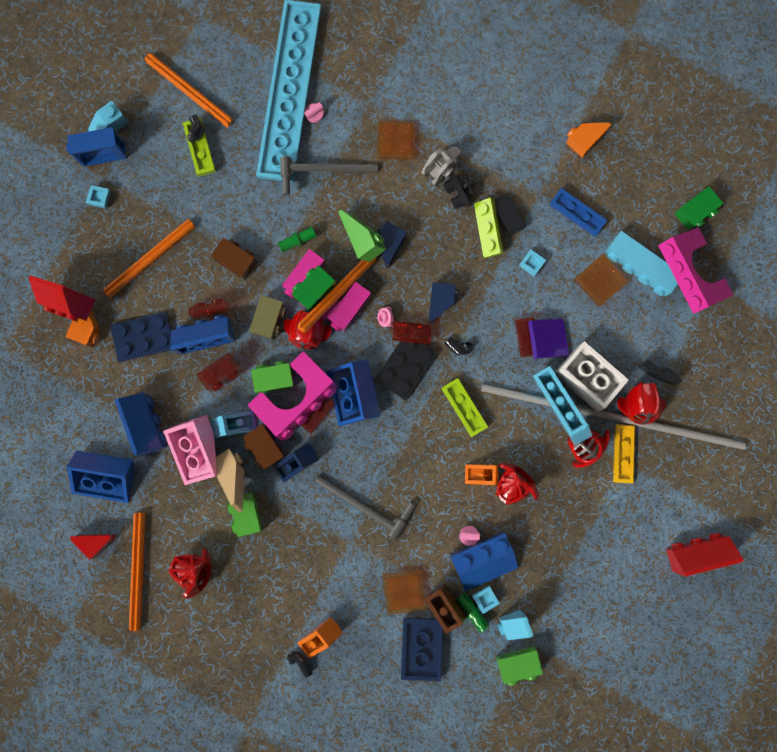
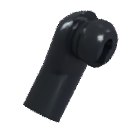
(196, 131)
(459, 349)
(304, 666)

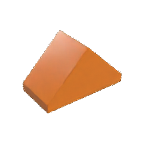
(481, 474)

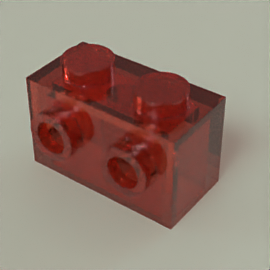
(219, 372)

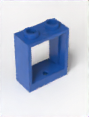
(96, 147)

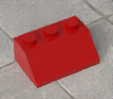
(61, 299)
(703, 554)

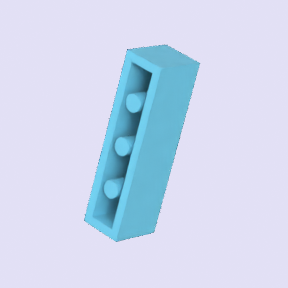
(642, 263)
(562, 405)

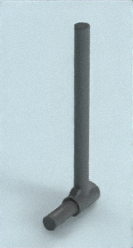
(288, 167)
(394, 527)

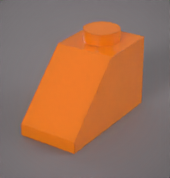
(586, 136)
(84, 331)
(320, 637)

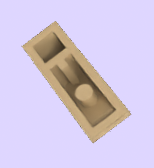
(231, 477)

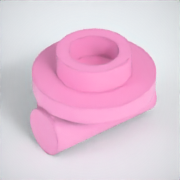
(314, 112)
(385, 317)
(469, 535)

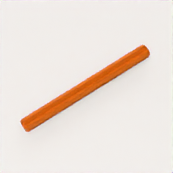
(189, 90)
(149, 258)
(334, 295)
(137, 571)

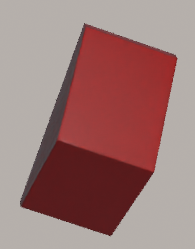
(92, 544)

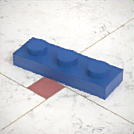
(578, 212)

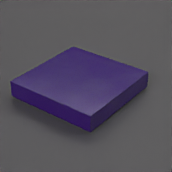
(548, 338)

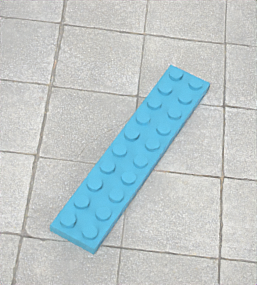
(289, 87)

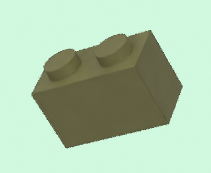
(267, 318)

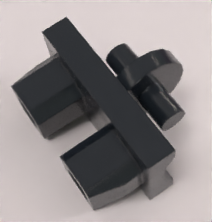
(455, 183)

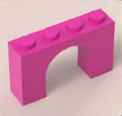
(696, 291)
(341, 313)
(318, 389)

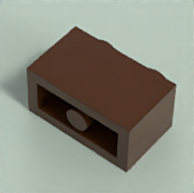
(234, 258)
(263, 447)
(445, 608)

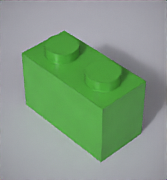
(272, 378)
(249, 519)
(519, 666)

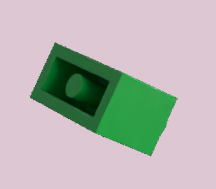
(698, 208)
(313, 288)

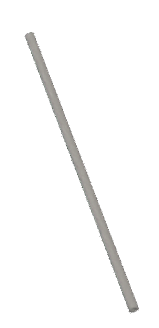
(619, 418)

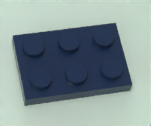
(142, 337)
(421, 649)

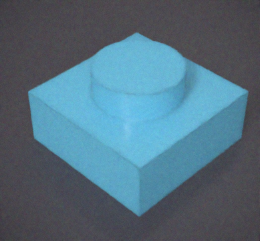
(98, 196)
(532, 263)
(485, 599)

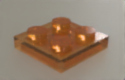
(396, 140)
(600, 280)
(404, 592)

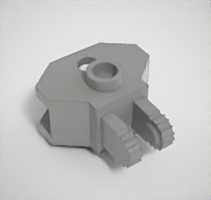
(441, 164)

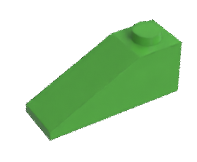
(364, 239)

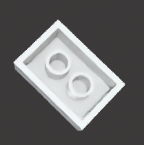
(591, 377)

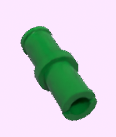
(297, 239)
(472, 612)

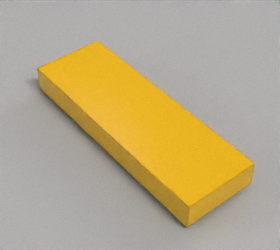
(624, 453)

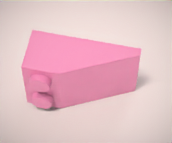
(193, 449)

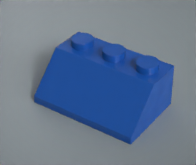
(202, 335)
(355, 395)
(141, 424)
(101, 476)
(484, 561)

